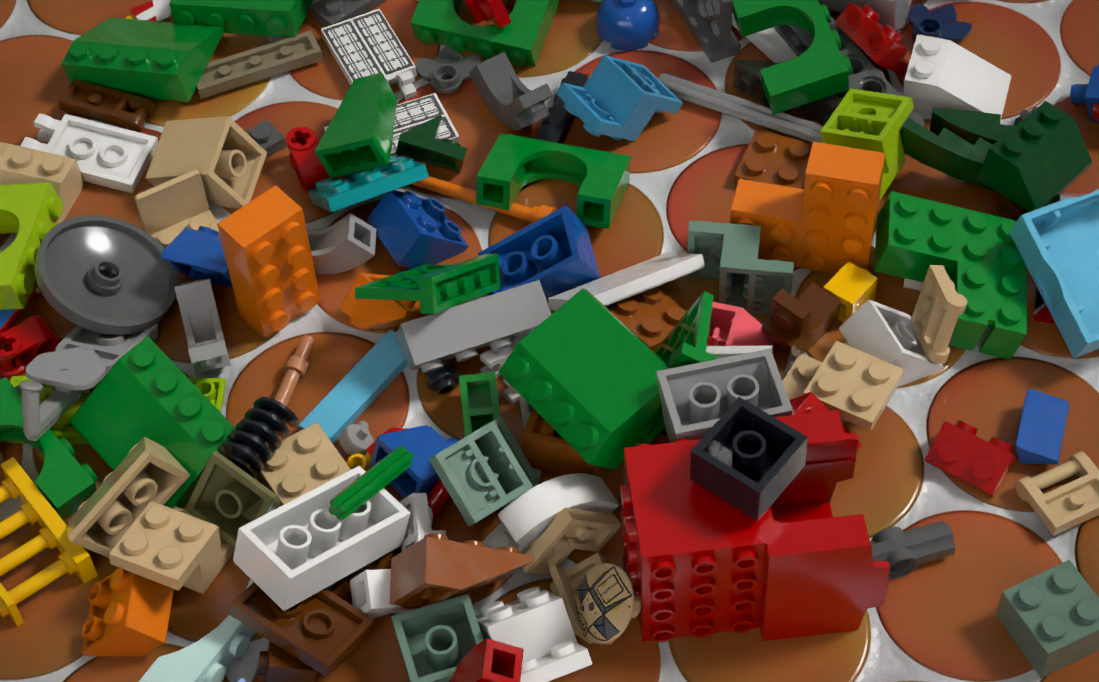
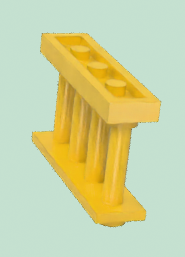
(52, 535)

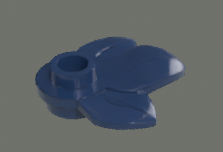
(938, 23)

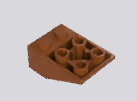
(447, 569)

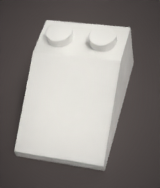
(953, 78)

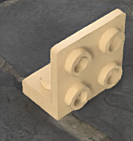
(175, 206)

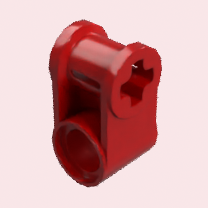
(308, 167)
(25, 343)

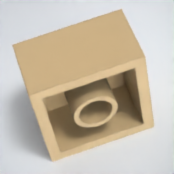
(301, 464)

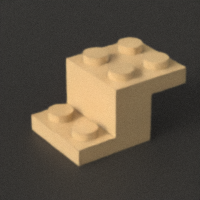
(846, 382)
(172, 548)

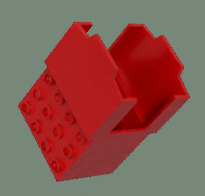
(720, 570)

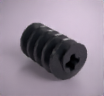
(256, 432)

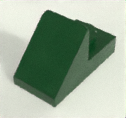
(422, 145)

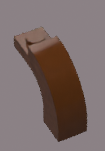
(801, 321)

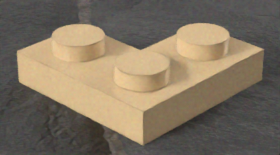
(570, 531)

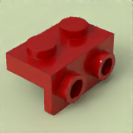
(970, 457)

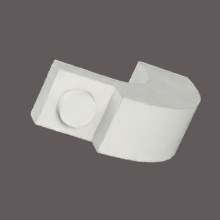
(533, 511)
(372, 587)

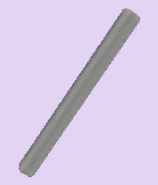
(742, 109)

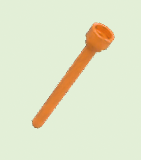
(469, 195)

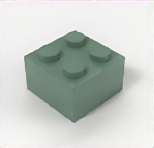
(1052, 618)
(436, 638)

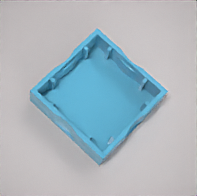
(1063, 259)

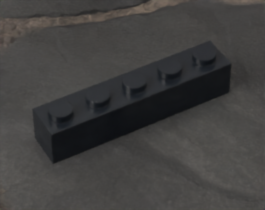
(560, 120)

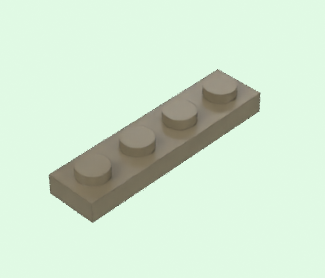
(259, 64)

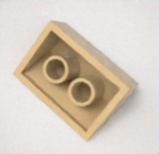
(29, 165)
(142, 477)

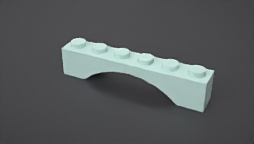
(206, 658)

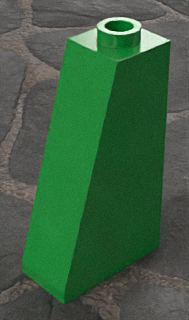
(360, 129)

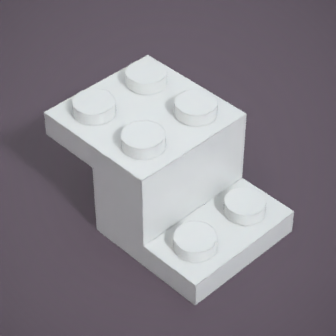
(541, 628)

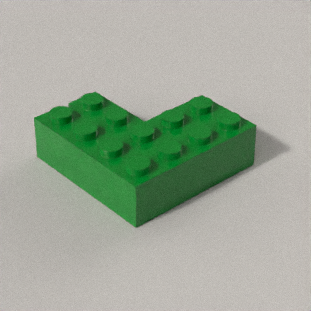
(976, 257)

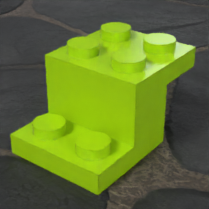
(871, 123)

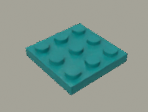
(363, 185)

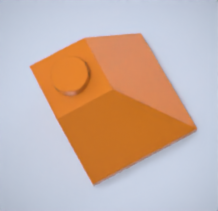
(377, 312)

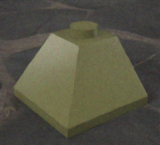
(229, 497)

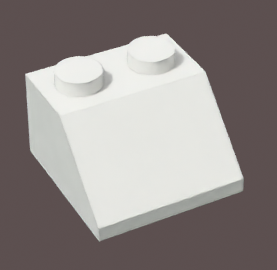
(889, 337)

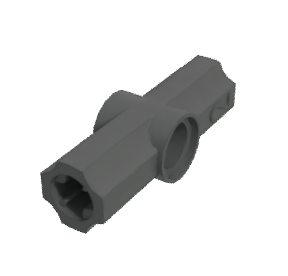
(912, 547)

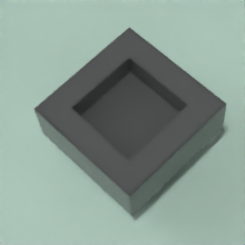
(267, 137)

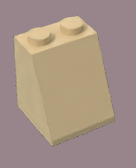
(218, 150)

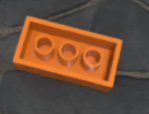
(269, 261)

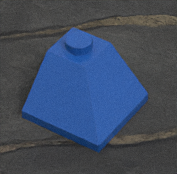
(199, 256)

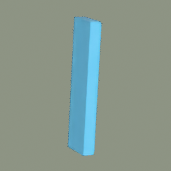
(358, 388)

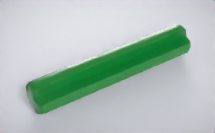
(370, 483)

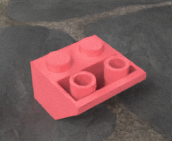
(735, 327)

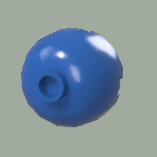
(627, 23)

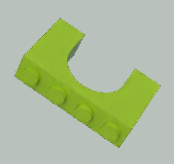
(31, 213)

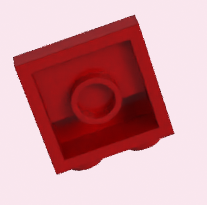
(875, 40)

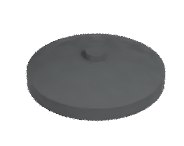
(105, 275)

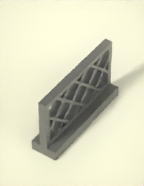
(710, 25)

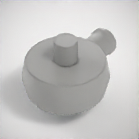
(356, 438)

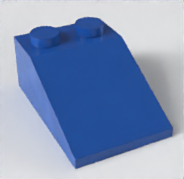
(548, 250)

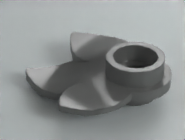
(447, 70)

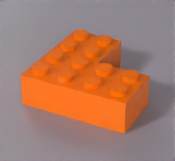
(826, 220)

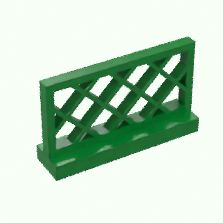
(437, 285)
(683, 347)

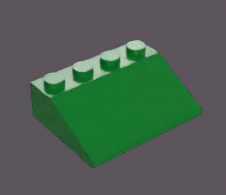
(143, 57)
(588, 379)
(156, 401)

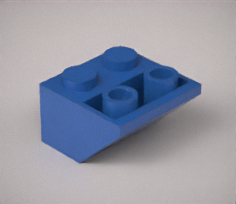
(416, 229)

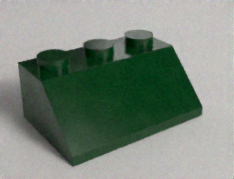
(1036, 158)

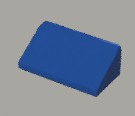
(1041, 428)

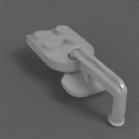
(75, 366)

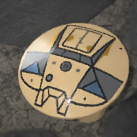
(605, 603)

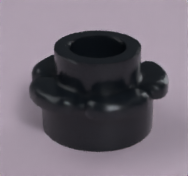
(443, 379)

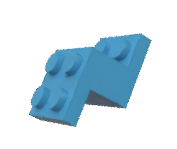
(618, 99)

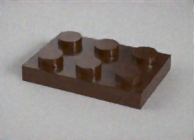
(315, 631)

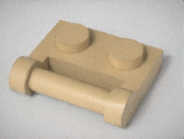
(937, 314)
(1066, 504)

